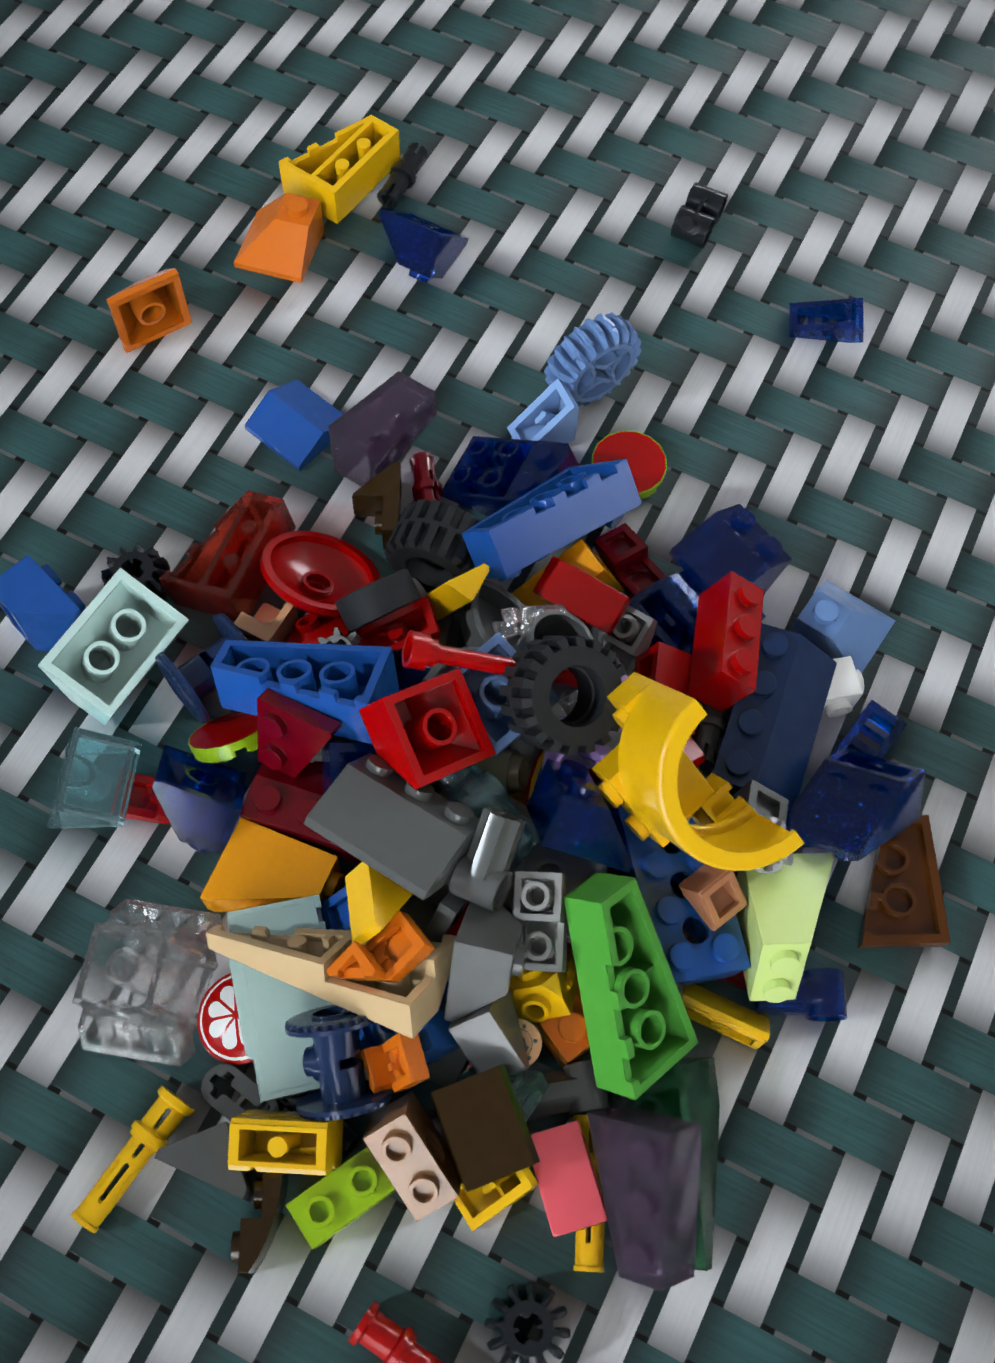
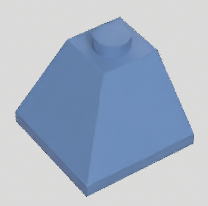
(842, 625)

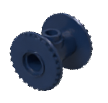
(194, 678)
(333, 1063)

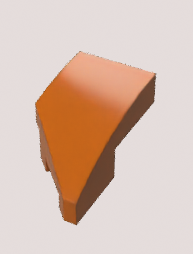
(386, 955)
(395, 1064)

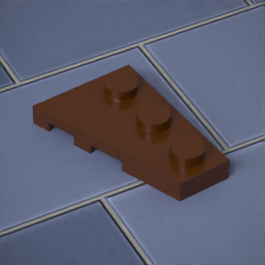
(905, 893)

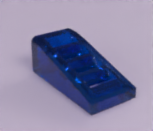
(837, 331)
(880, 717)

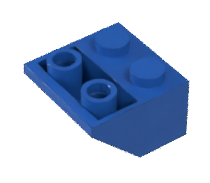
(38, 603)

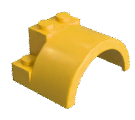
(665, 789)

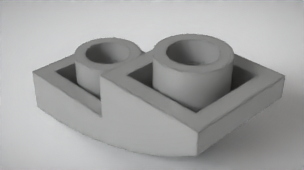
(630, 637)
(544, 920)

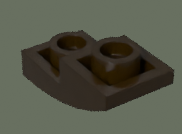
(257, 1234)

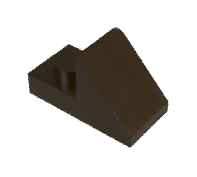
(381, 499)

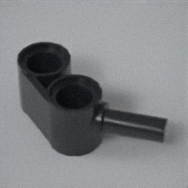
(699, 214)

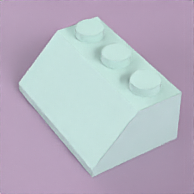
(112, 646)

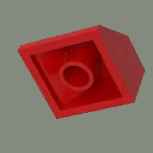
(428, 729)

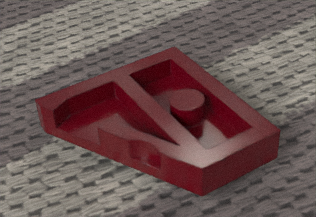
(290, 732)

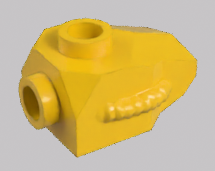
(549, 990)

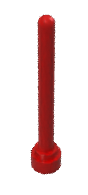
(423, 651)

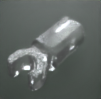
(518, 621)

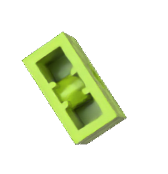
(340, 1198)

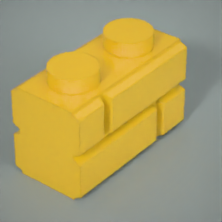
(284, 1143)

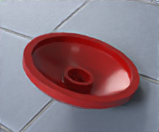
(315, 570)

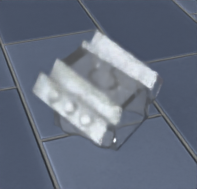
(145, 982)

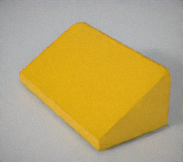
(457, 591)
(725, 1016)

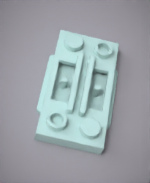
(268, 1003)

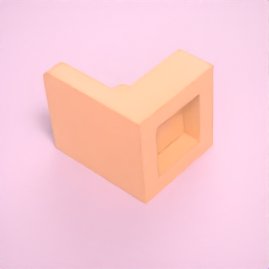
(268, 623)

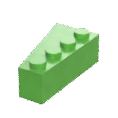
(625, 986)

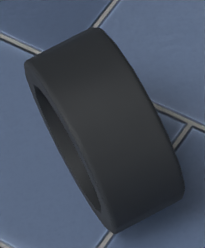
(377, 600)

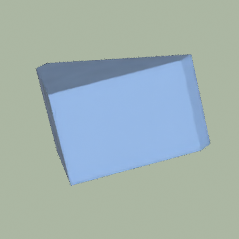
(548, 417)

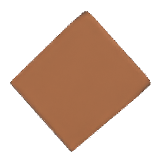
(714, 895)

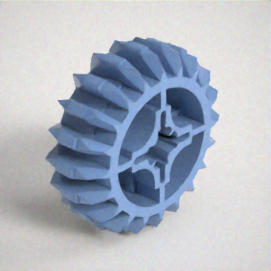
(594, 357)

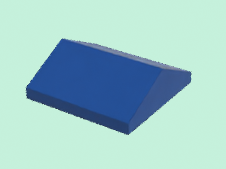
(293, 423)

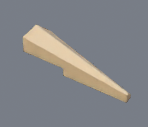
(306, 956)

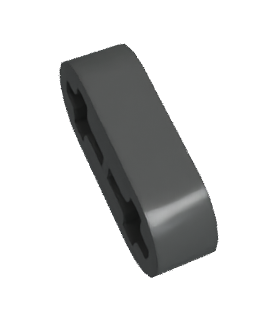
(241, 1083)

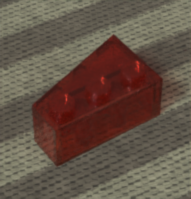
(226, 569)

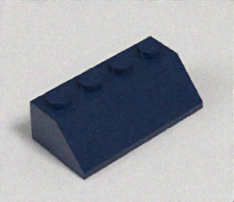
(778, 723)

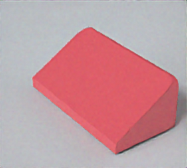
(567, 1179)

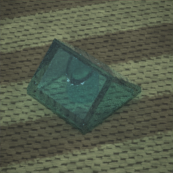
(94, 781)

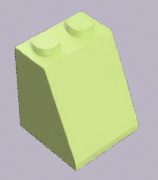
(781, 924)

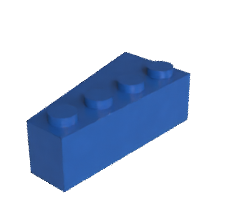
(551, 517)
(320, 676)

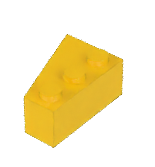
(343, 168)

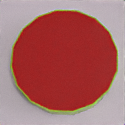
(643, 455)
(223, 736)

